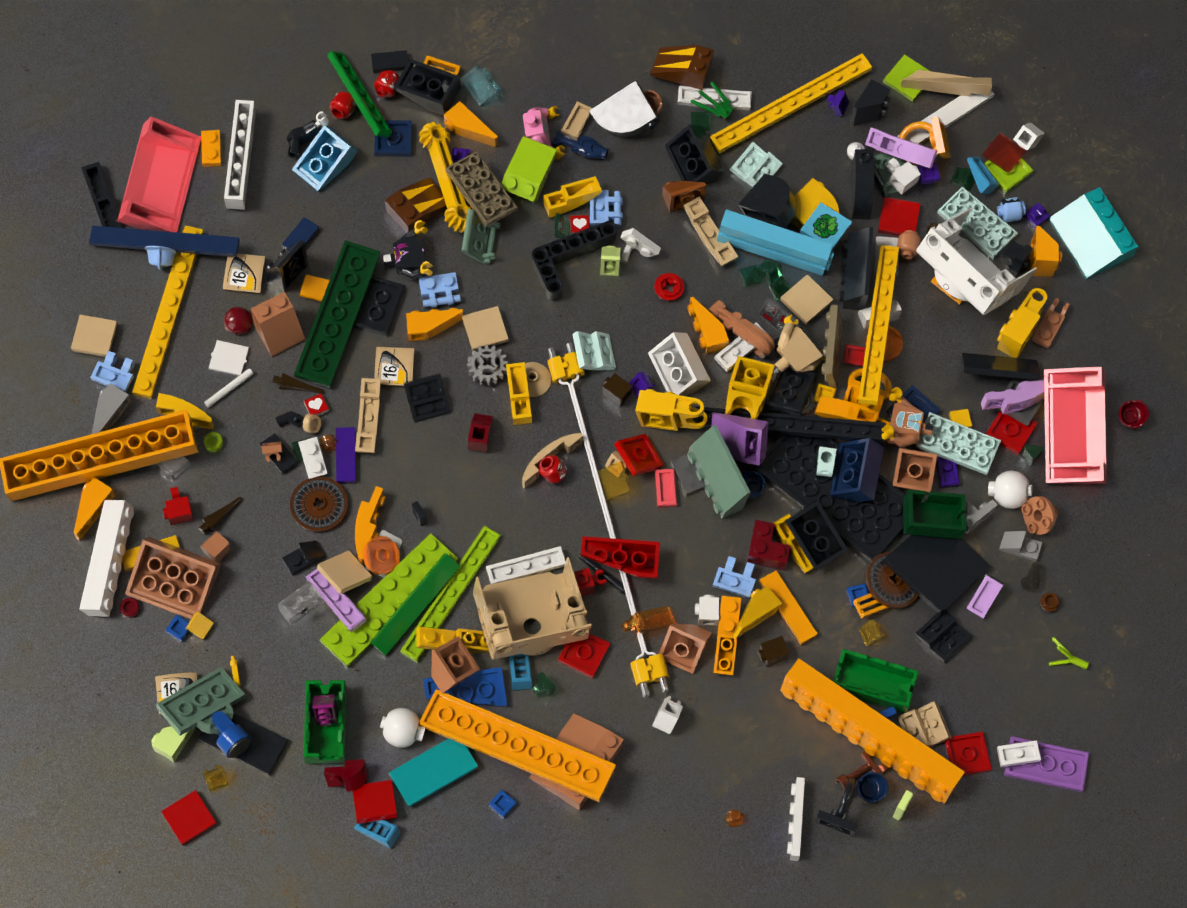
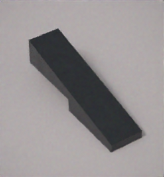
(100, 195)

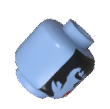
(1011, 209)

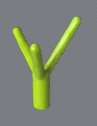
(1072, 659)

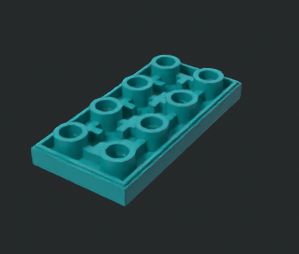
(432, 771)

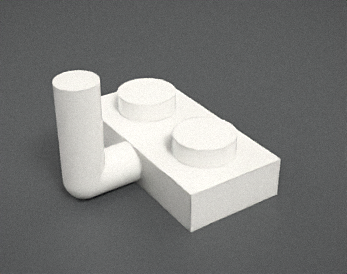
(637, 241)

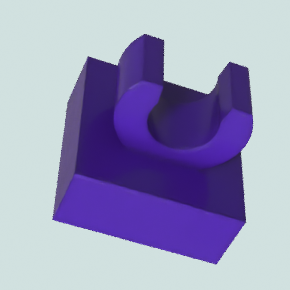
(838, 102)
(459, 153)
(929, 175)
(1036, 215)
(641, 382)

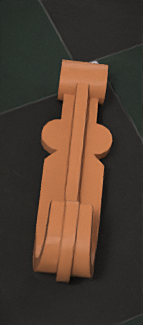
(744, 329)

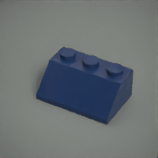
(857, 470)

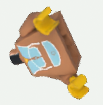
(905, 422)

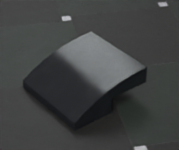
(426, 397)
(943, 636)

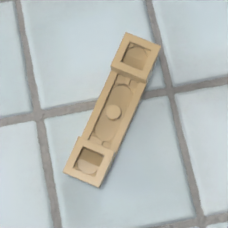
(709, 232)
(368, 415)
(567, 443)

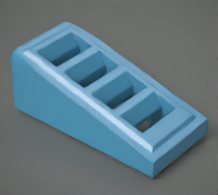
(984, 179)
(520, 681)
(388, 836)

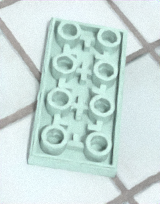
(981, 225)
(959, 444)

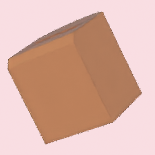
(216, 547)

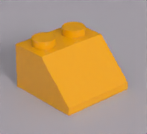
(1044, 253)

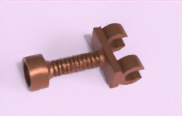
(869, 765)

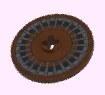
(325, 491)
(882, 587)

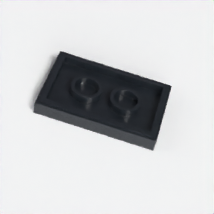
(379, 306)
(790, 391)

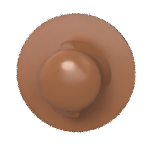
(1039, 515)

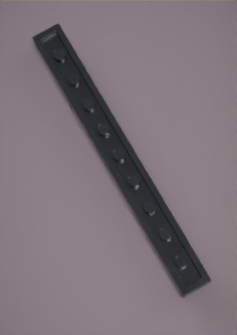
(809, 425)

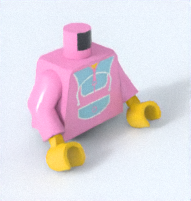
(537, 126)

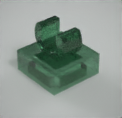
(543, 685)

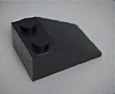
(428, 86)
(288, 266)

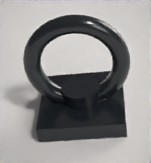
(837, 819)

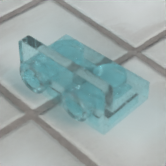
(480, 85)

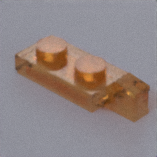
(649, 620)

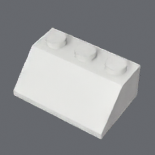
(679, 365)

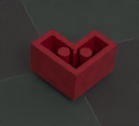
(764, 551)

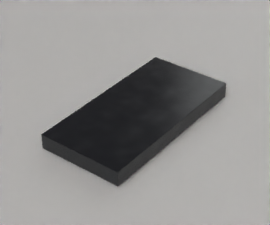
(1000, 366)
(263, 749)

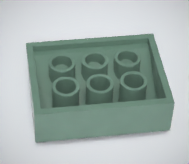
(719, 473)

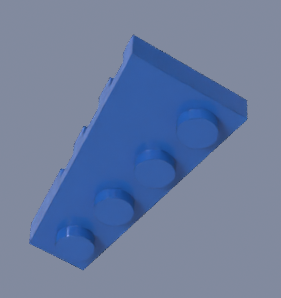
(481, 688)

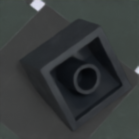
(871, 104)

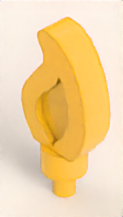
(233, 663)

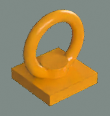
(936, 134)
(853, 390)

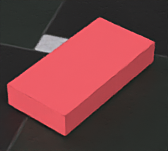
(665, 488)

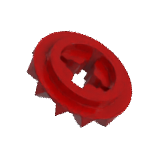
(672, 280)

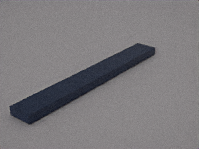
(178, 241)

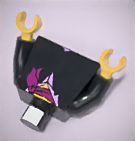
(409, 254)

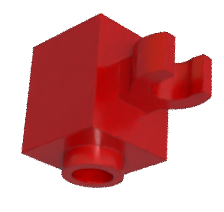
(177, 509)
(587, 582)

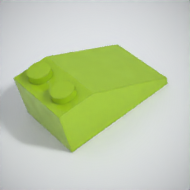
(529, 169)

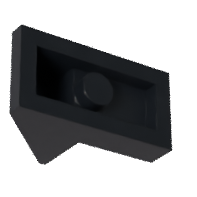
(305, 556)

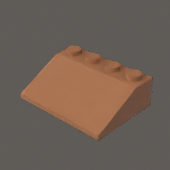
(172, 578)
(589, 738)

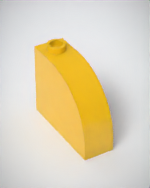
(808, 200)

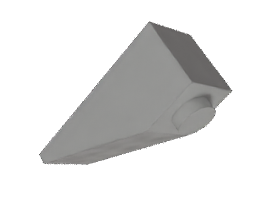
(110, 406)

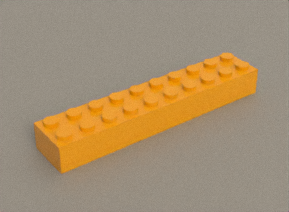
(98, 455)
(871, 731)

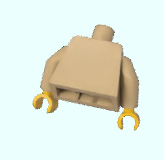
(797, 349)

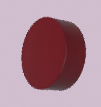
(129, 607)

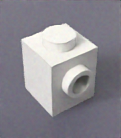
(1028, 136)
(707, 610)

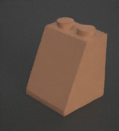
(277, 324)

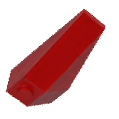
(629, 556)

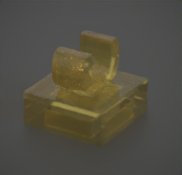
(870, 632)
(215, 778)

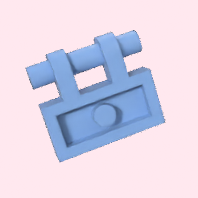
(600, 208)
(439, 285)

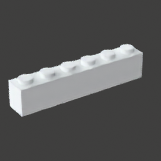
(240, 154)
(106, 558)

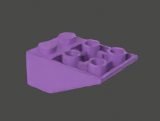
(743, 436)

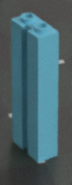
(775, 243)

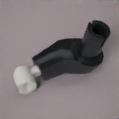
(305, 134)

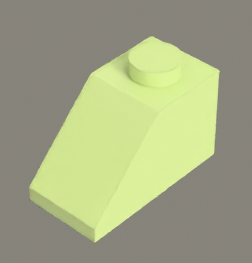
(610, 261)
(170, 743)

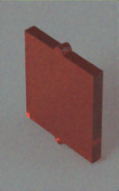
(1004, 153)

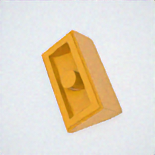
(314, 287)

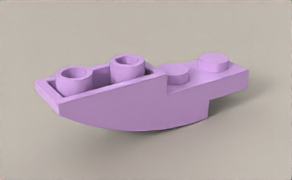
(901, 148)
(1012, 400)

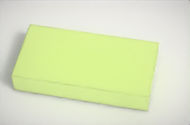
(902, 806)

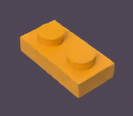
(211, 148)

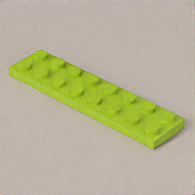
(384, 601)

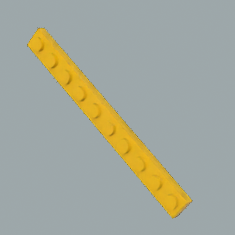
(790, 103)
(165, 321)
(878, 325)

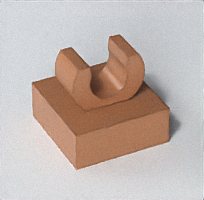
(272, 448)

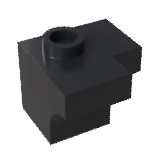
(1017, 257)

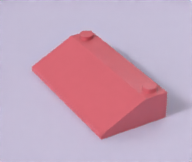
(159, 177)
(1075, 426)

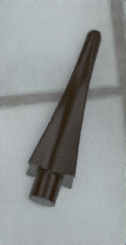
(290, 383)
(212, 520)

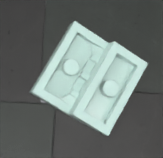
(754, 164)
(594, 351)

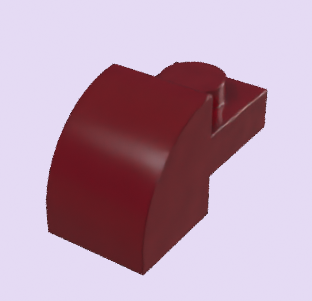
(351, 775)

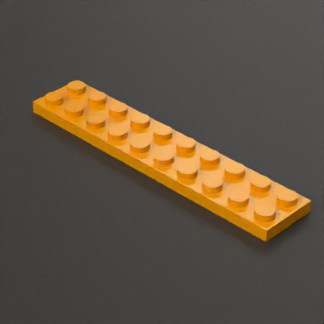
(517, 745)

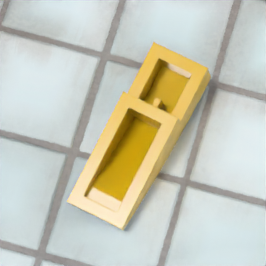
(571, 196)
(519, 393)
(169, 404)
(786, 537)

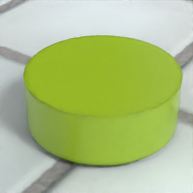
(213, 442)

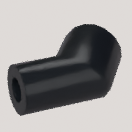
(291, 418)

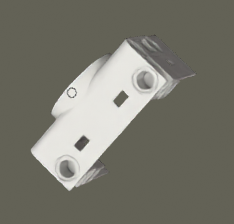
(959, 260)

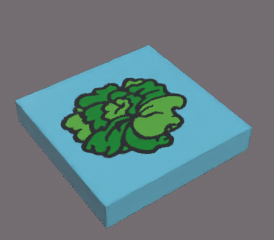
(826, 225)

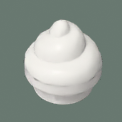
(851, 149)

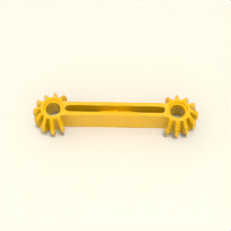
(437, 141)

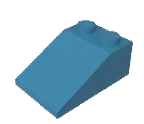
(325, 158)

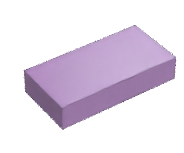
(985, 596)

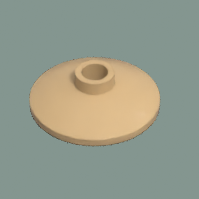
(541, 383)

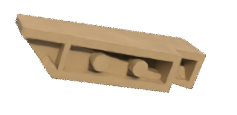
(947, 83)

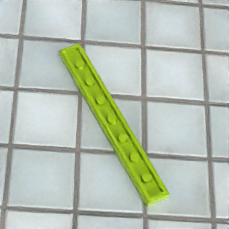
(453, 589)

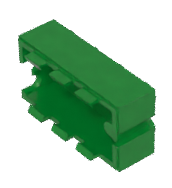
(876, 680)
(325, 743)

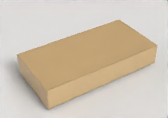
(576, 121)

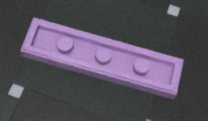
(339, 603)

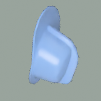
(160, 256)

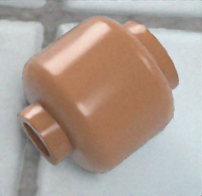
(908, 244)

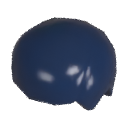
(755, 483)
(872, 787)

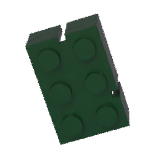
(935, 515)

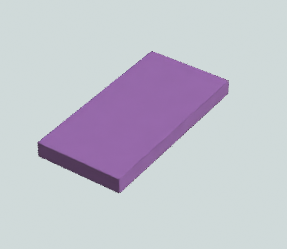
(1057, 766)

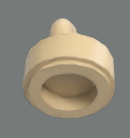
(311, 423)

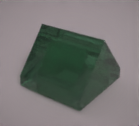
(1032, 453)

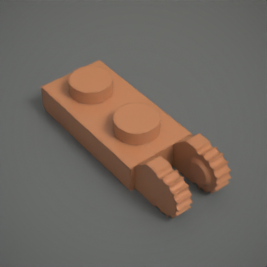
(1050, 325)

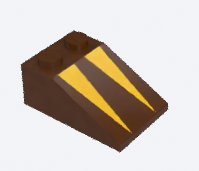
(683, 65)
(415, 203)

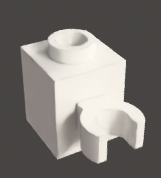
(903, 176)
(667, 715)

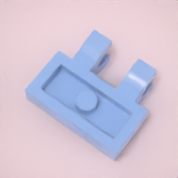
(106, 374)
(735, 582)

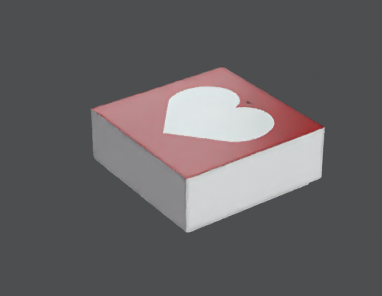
(579, 223)
(316, 405)

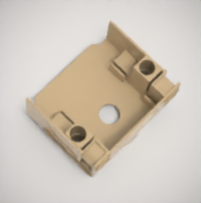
(542, 597)

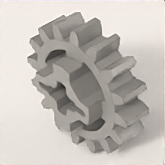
(486, 357)

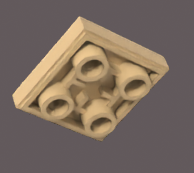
(806, 299)
(485, 328)
(94, 335)
(344, 572)

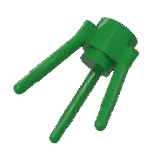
(721, 108)

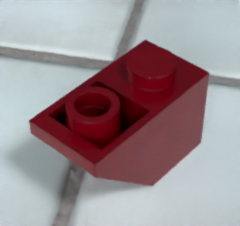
(480, 432)

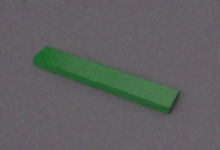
(359, 94)
(414, 604)

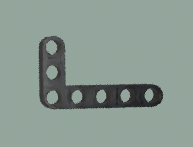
(567, 253)

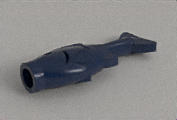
(585, 146)

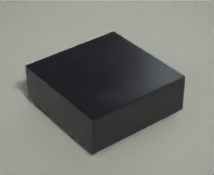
(419, 513)

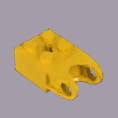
(1021, 325)
(749, 386)
(668, 410)

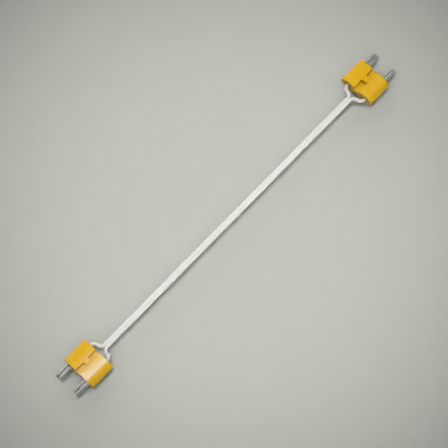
(643, 669)

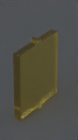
(614, 481)

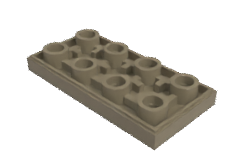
(481, 189)
(833, 349)

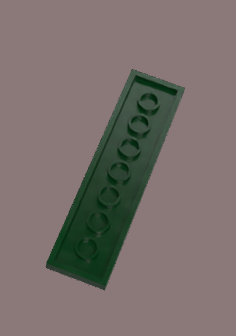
(337, 314)

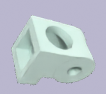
(825, 461)

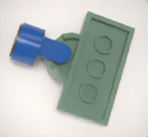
(208, 707)

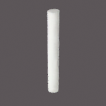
(228, 388)

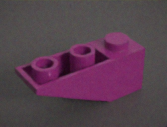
(325, 709)

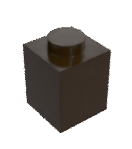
(616, 389)
(773, 651)

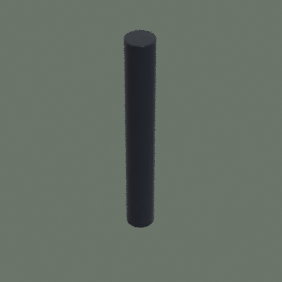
(609, 578)

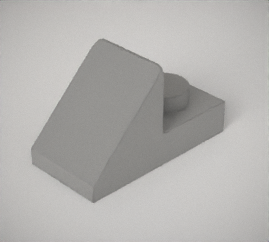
(977, 516)
(1017, 544)

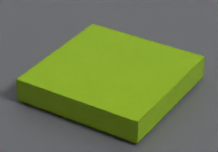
(903, 69)
(1014, 177)

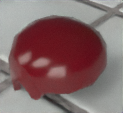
(238, 320)
(1133, 414)

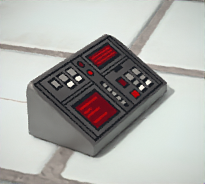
(774, 314)

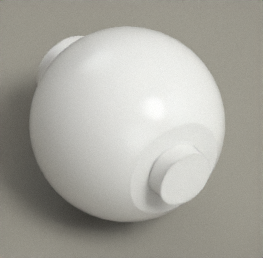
(1010, 489)
(402, 727)

